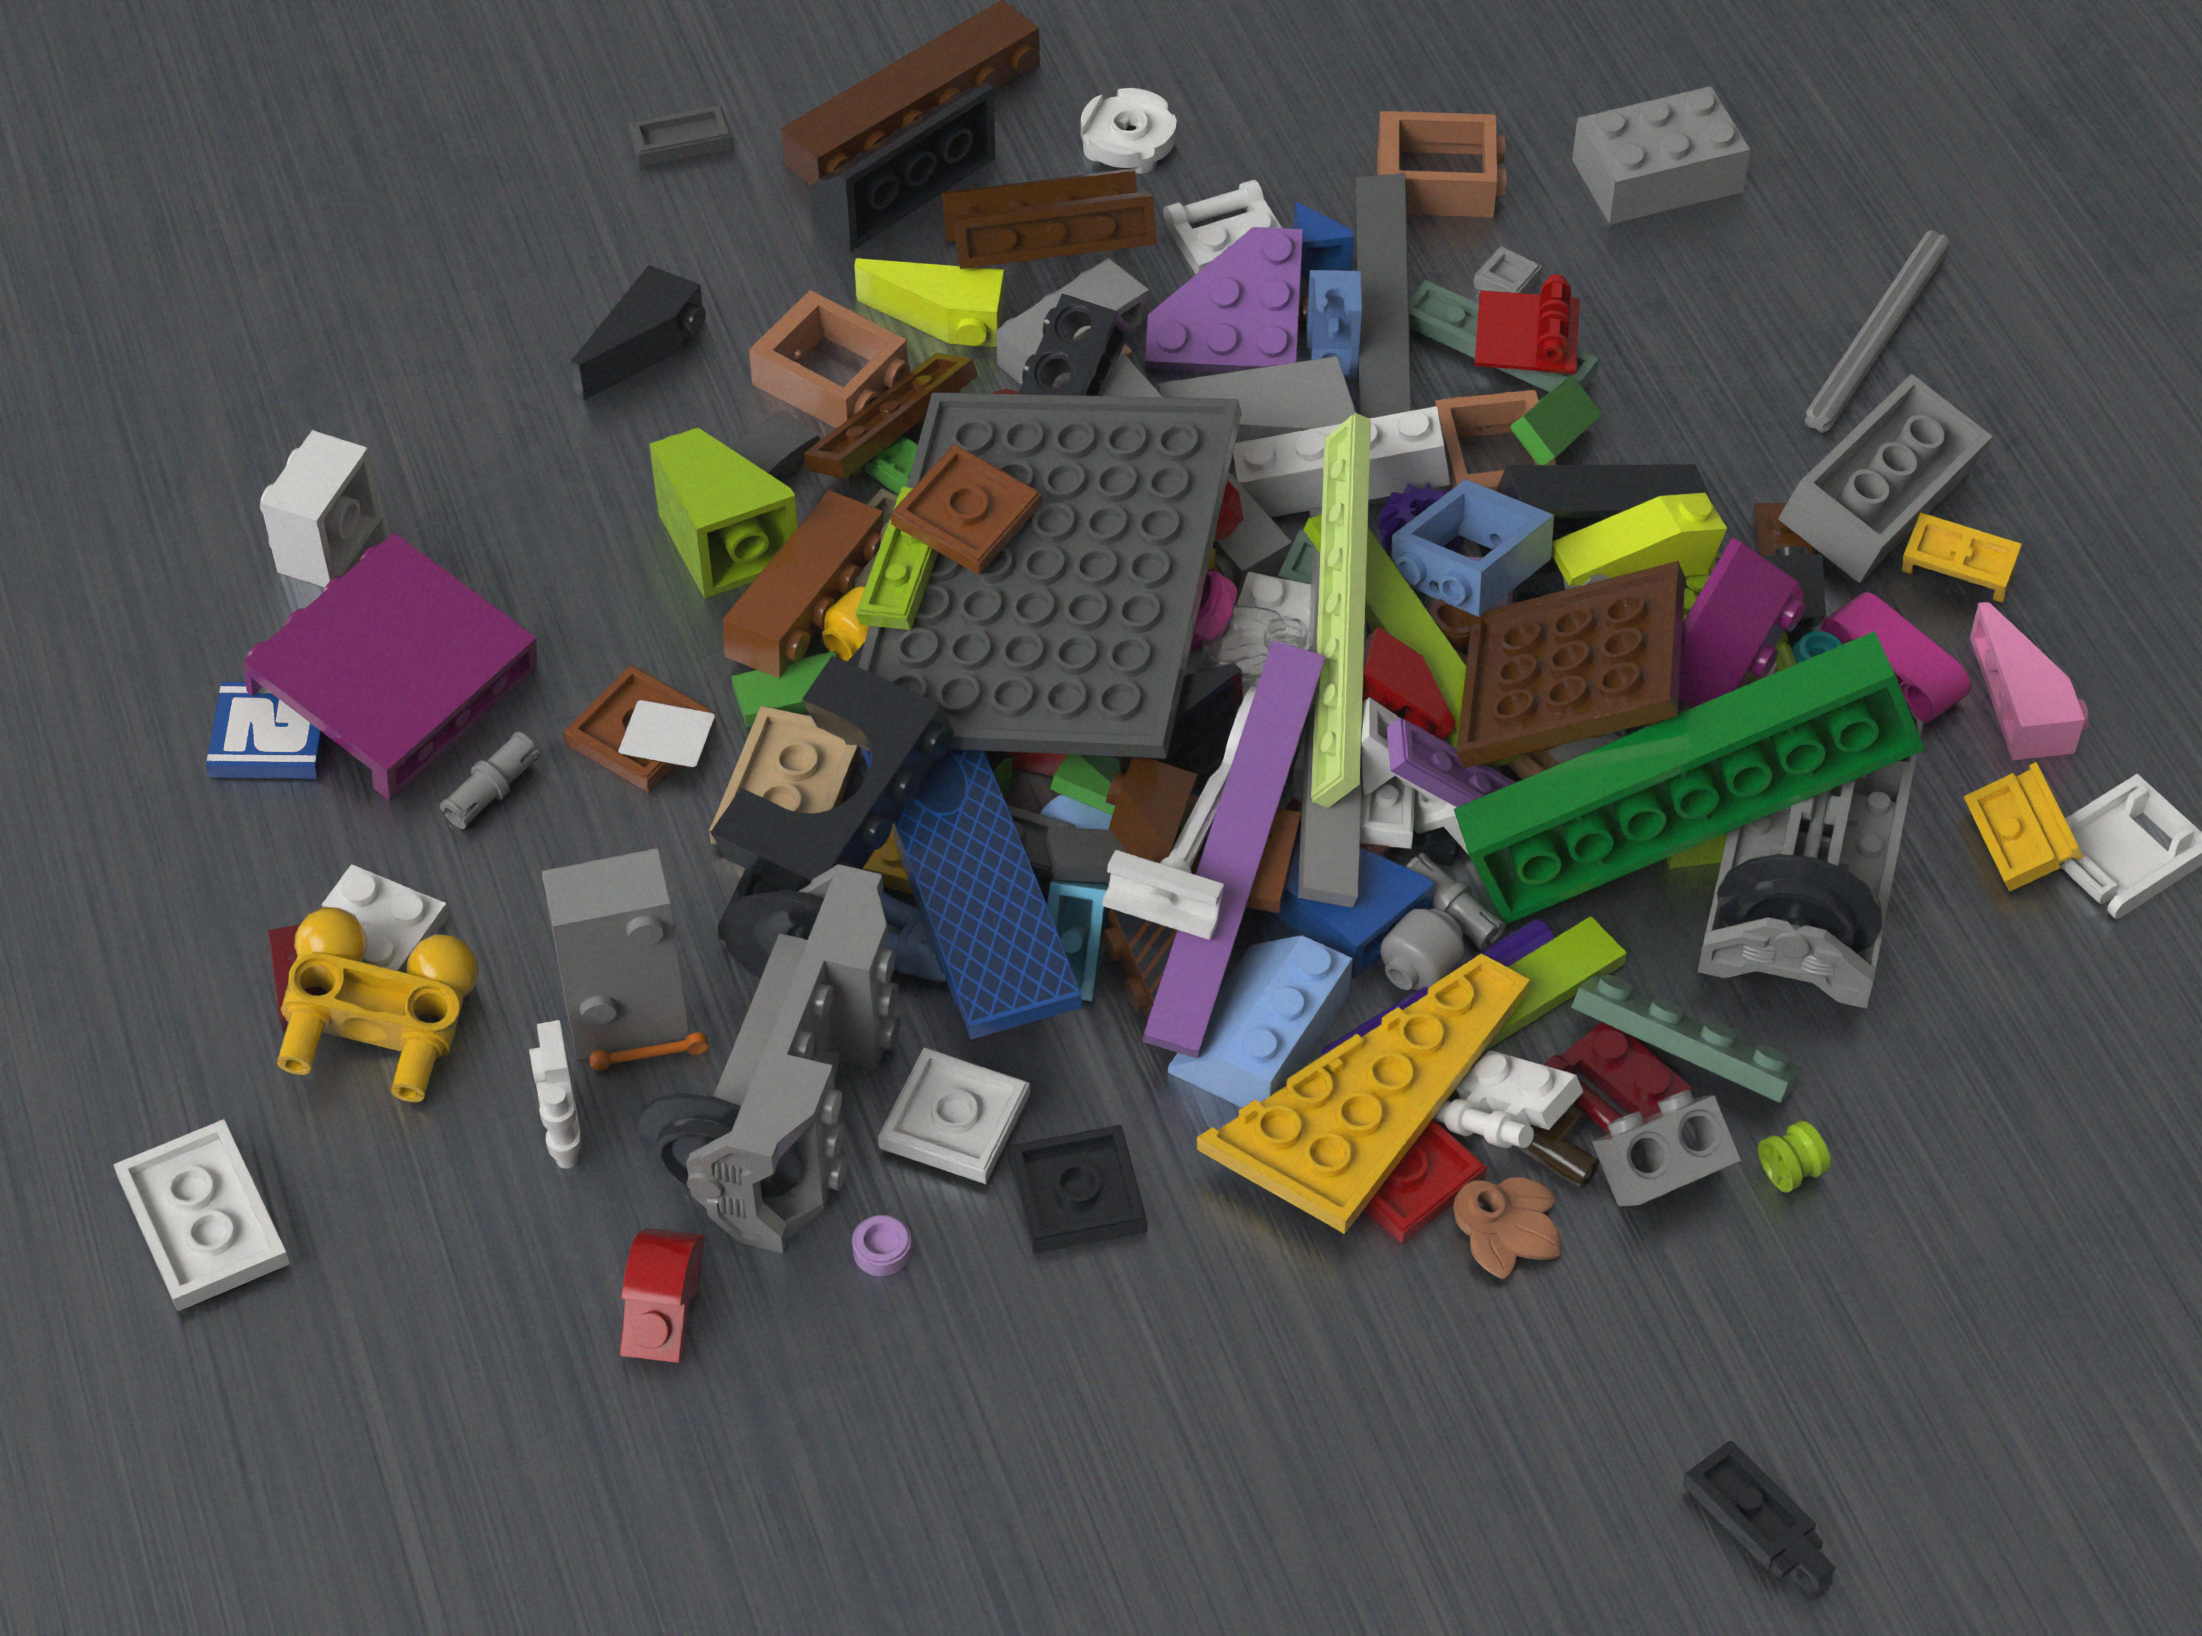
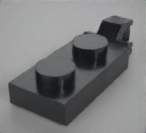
(1761, 1517)

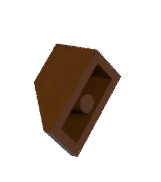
(1149, 807)

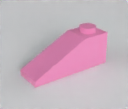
(2026, 689)

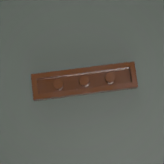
(888, 416)

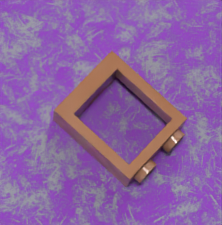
(1445, 133)
(789, 340)
(1478, 417)

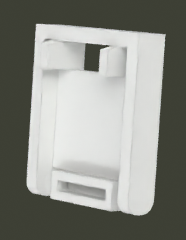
(2120, 856)

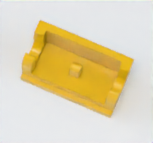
(1962, 554)

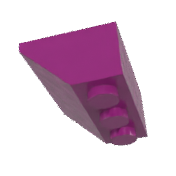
(1735, 625)

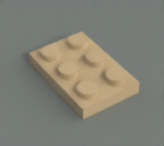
(791, 764)

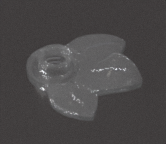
(1253, 638)

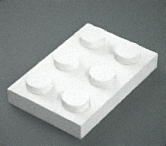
(201, 1215)

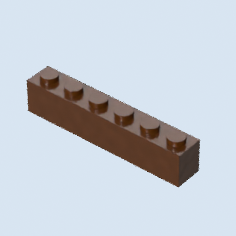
(983, 49)

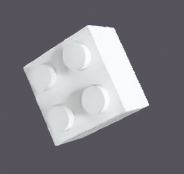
(321, 509)

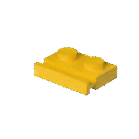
(2022, 827)

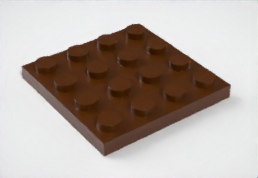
(1573, 665)

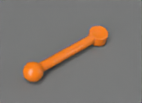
(694, 1044)

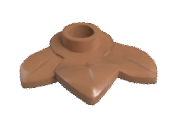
(1512, 1227)

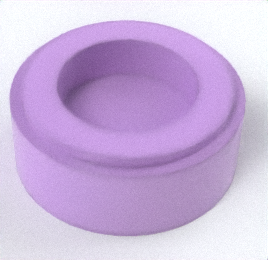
(881, 1245)

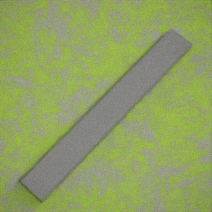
(1327, 834)

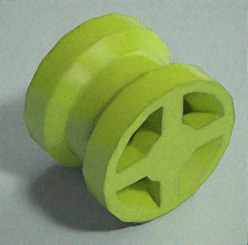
(1794, 1156)

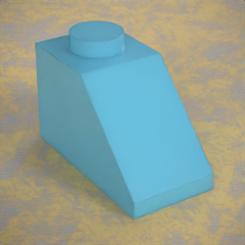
(1079, 924)

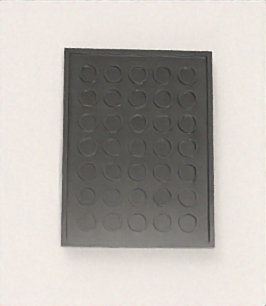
(1096, 599)

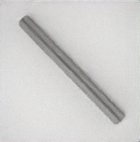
(1877, 331)

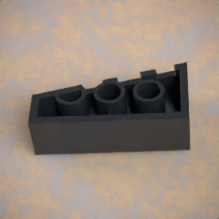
(1592, 493)

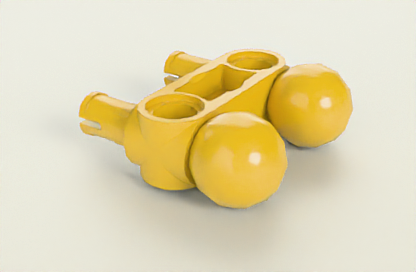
(374, 1001)

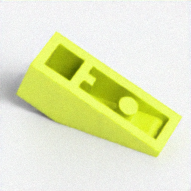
(936, 298)
(1644, 537)

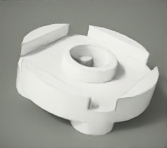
(1136, 149)

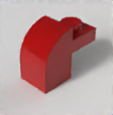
(657, 1290)

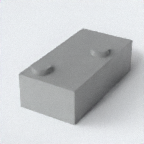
(1883, 476)
(616, 953)

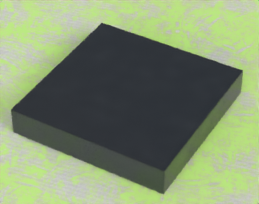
(1077, 1189)

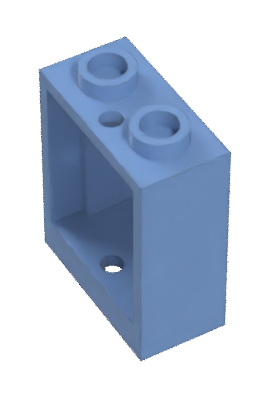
(1512, 528)

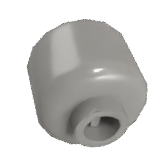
(1422, 949)

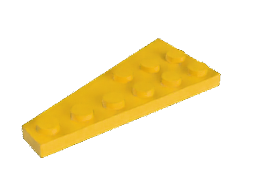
(1363, 1105)

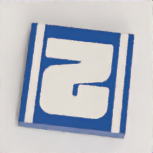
(261, 737)

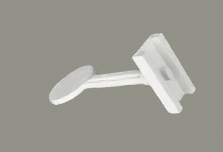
(1168, 890)

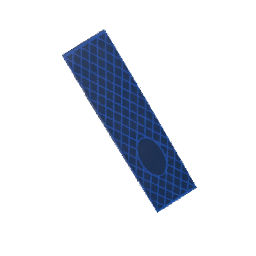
(981, 899)

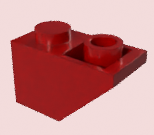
(1403, 684)

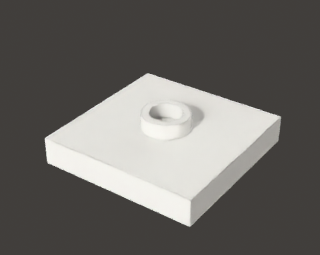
(954, 1115)

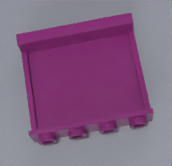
(394, 661)

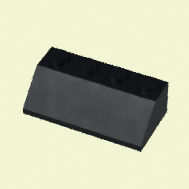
(906, 168)

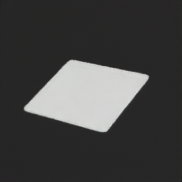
(666, 733)

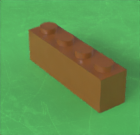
(800, 583)

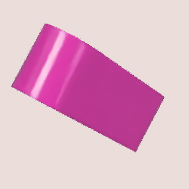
(1925, 672)

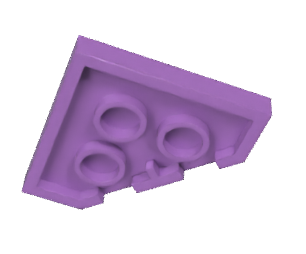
(1234, 310)

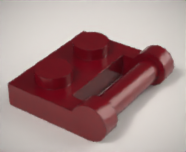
(1621, 1071)

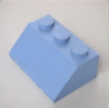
(1268, 1019)

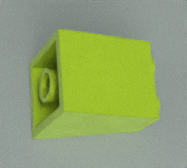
(719, 510)

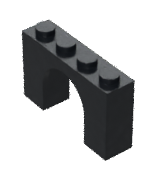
(904, 741)

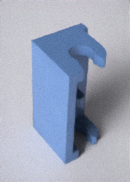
(1335, 318)

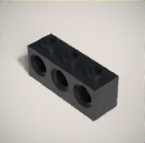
(1088, 359)

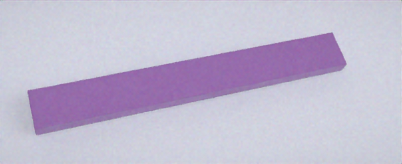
(1236, 845)

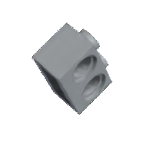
(1668, 1159)

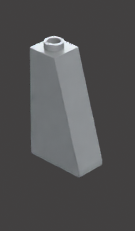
(1276, 397)

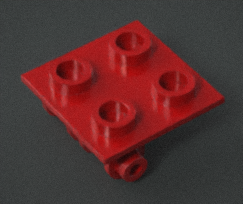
(1529, 329)

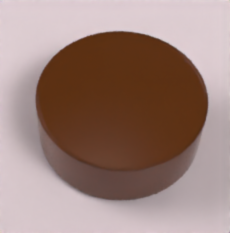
(1452, 622)

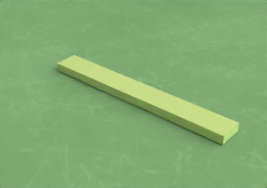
(1341, 611)

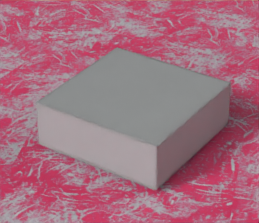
(1508, 273)

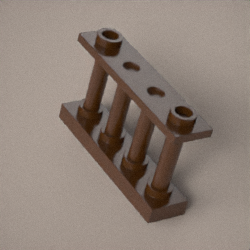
(1048, 218)

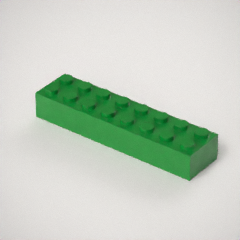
(1689, 778)

